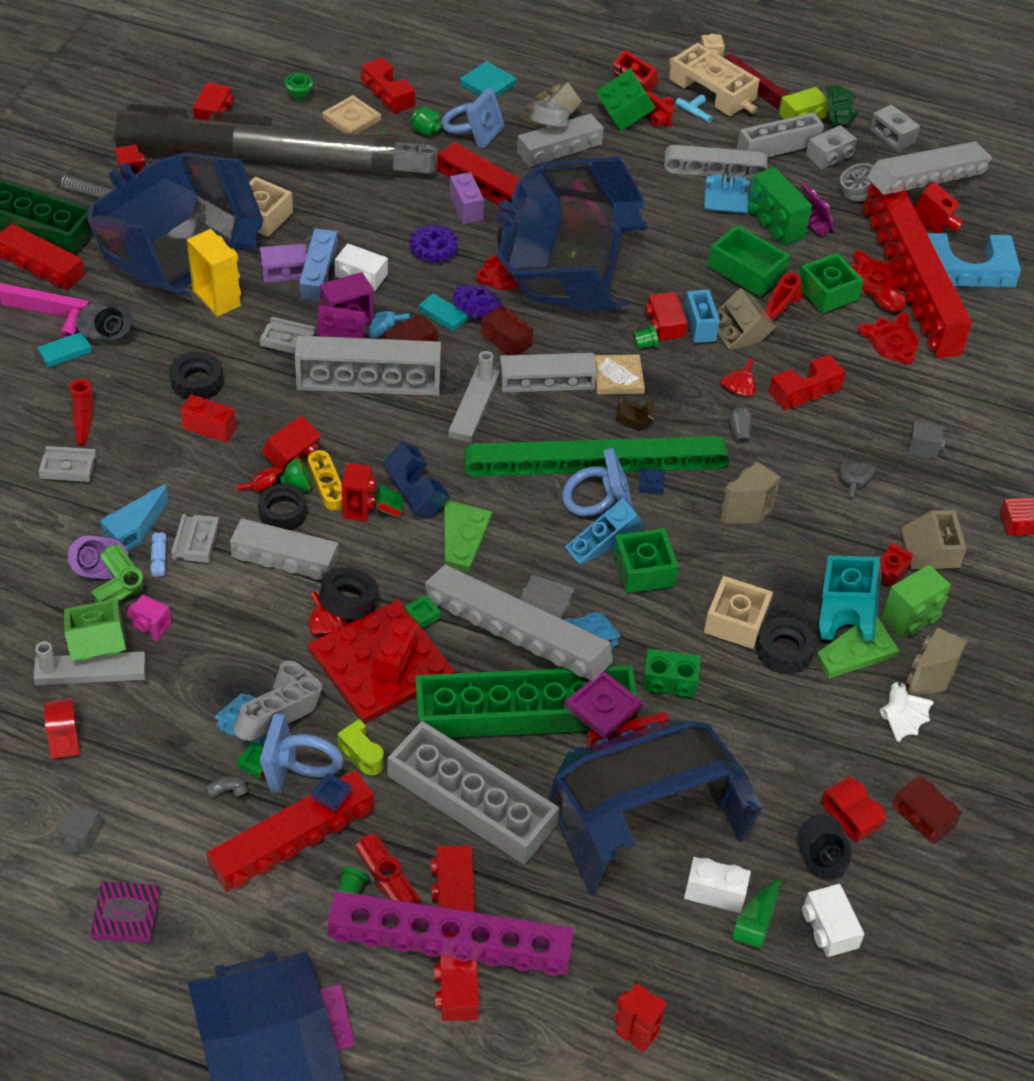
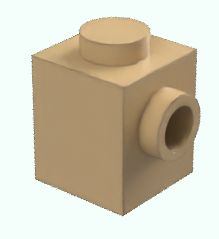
(713, 43)

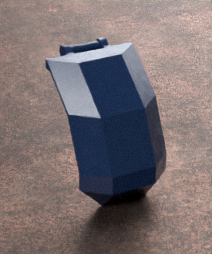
(265, 1022)

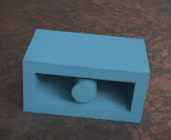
(701, 316)

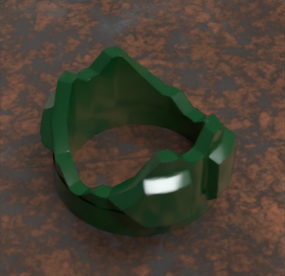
(840, 105)

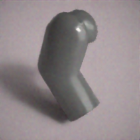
(226, 783)

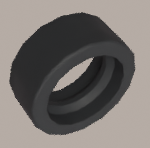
(278, 493)

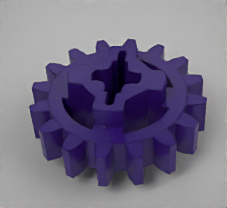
(433, 243)
(475, 300)

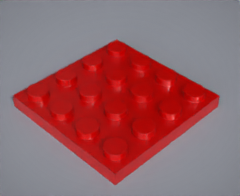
(348, 656)

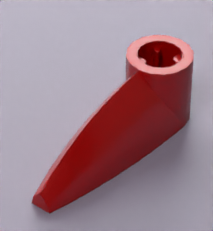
(786, 292)
(82, 409)

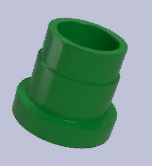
(646, 338)
(352, 880)

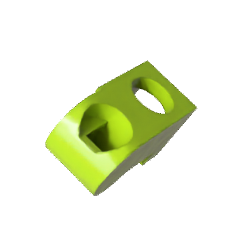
(360, 750)

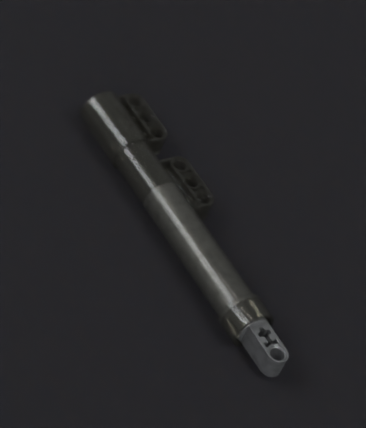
(253, 138)

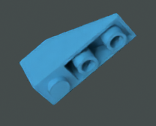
(134, 521)
(601, 534)

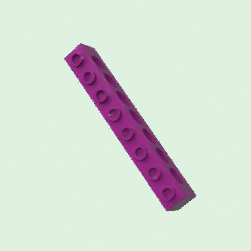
(439, 921)

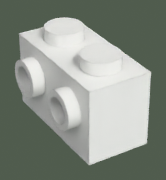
(356, 260)
(717, 884)
(832, 920)

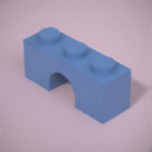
(320, 256)

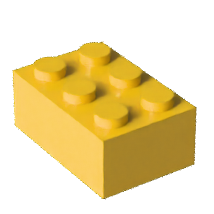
(214, 272)

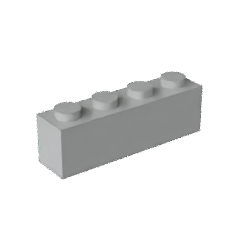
(781, 135)
(559, 141)
(547, 372)
(284, 549)

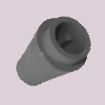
(740, 422)

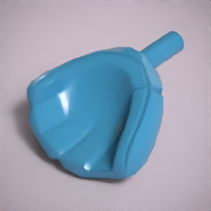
(383, 322)

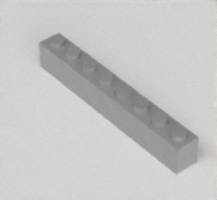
(924, 167)
(520, 622)

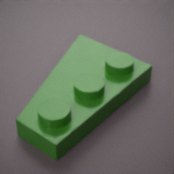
(464, 533)
(851, 653)

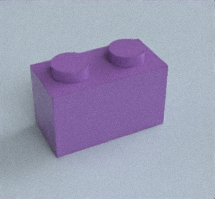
(466, 198)
(283, 262)

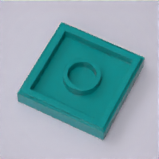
(488, 77)

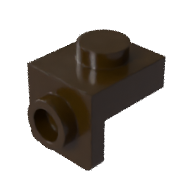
(635, 414)

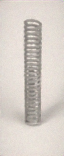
(83, 191)

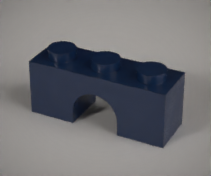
(423, 494)

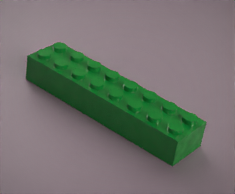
(505, 701)

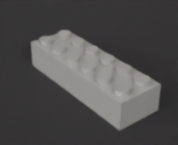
(368, 365)
(473, 792)

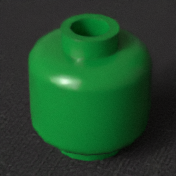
(425, 121)

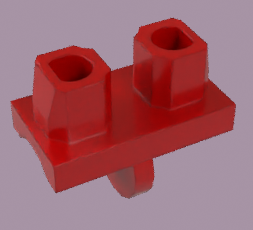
(663, 110)

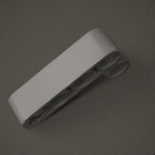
(293, 695)

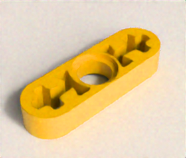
(327, 471)

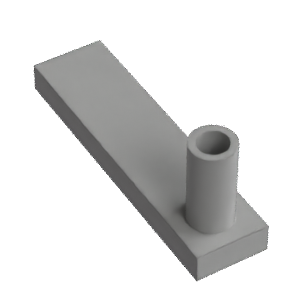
(475, 399)
(101, 668)

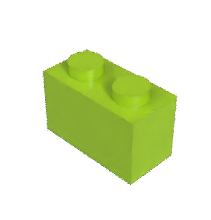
(803, 103)

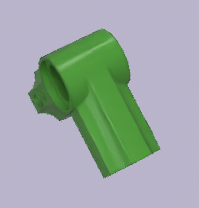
(121, 569)

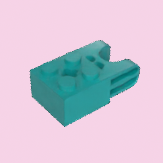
(851, 595)

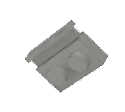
(283, 334)
(67, 463)
(195, 538)

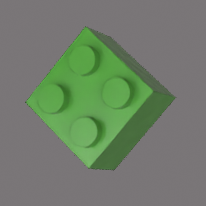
(915, 601)
(94, 630)

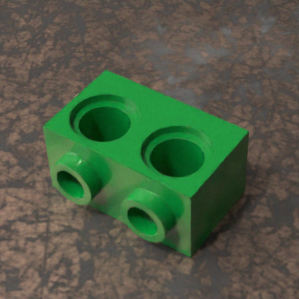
(671, 673)

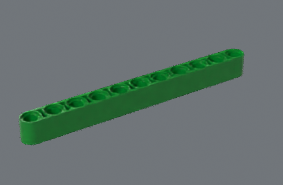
(573, 456)

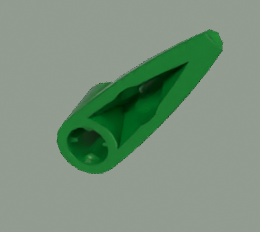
(756, 916)

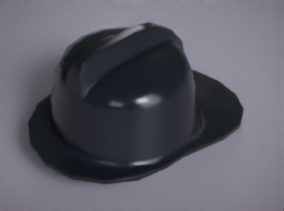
(104, 321)
(824, 846)

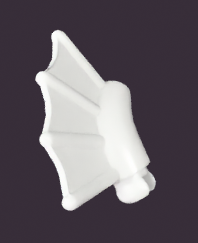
(905, 711)

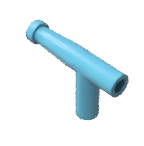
(692, 107)

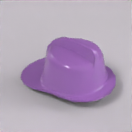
(85, 556)

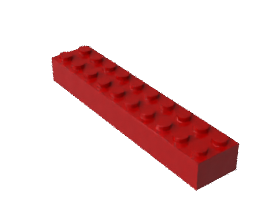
(920, 271)

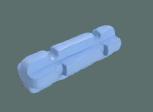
(158, 554)

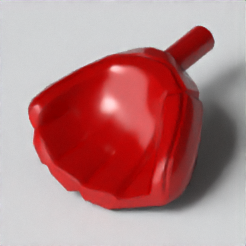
(888, 298)
(740, 381)
(263, 479)
(323, 621)

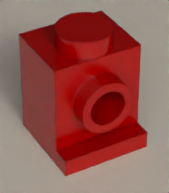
(895, 564)

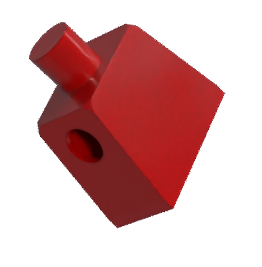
(937, 210)

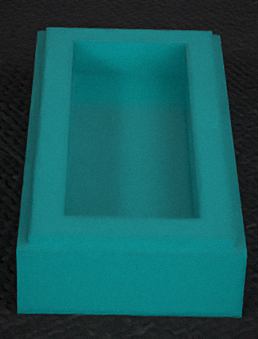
(443, 312)
(64, 349)

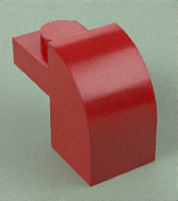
(61, 727)

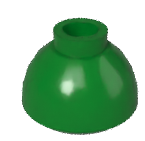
(298, 85)
(297, 475)

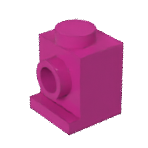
(150, 616)

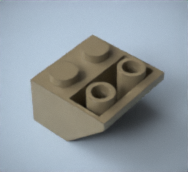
(562, 94)
(743, 321)
(750, 496)
(935, 540)
(936, 663)

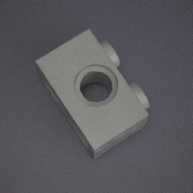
(895, 127)
(831, 147)

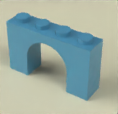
(999, 271)

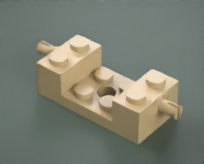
(732, 84)

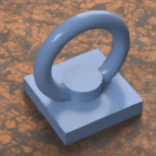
(483, 118)
(614, 482)
(280, 754)

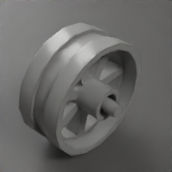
(550, 113)
(857, 180)

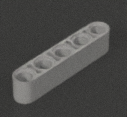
(715, 161)

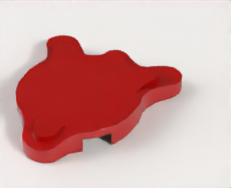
(874, 272)
(495, 275)
(892, 339)

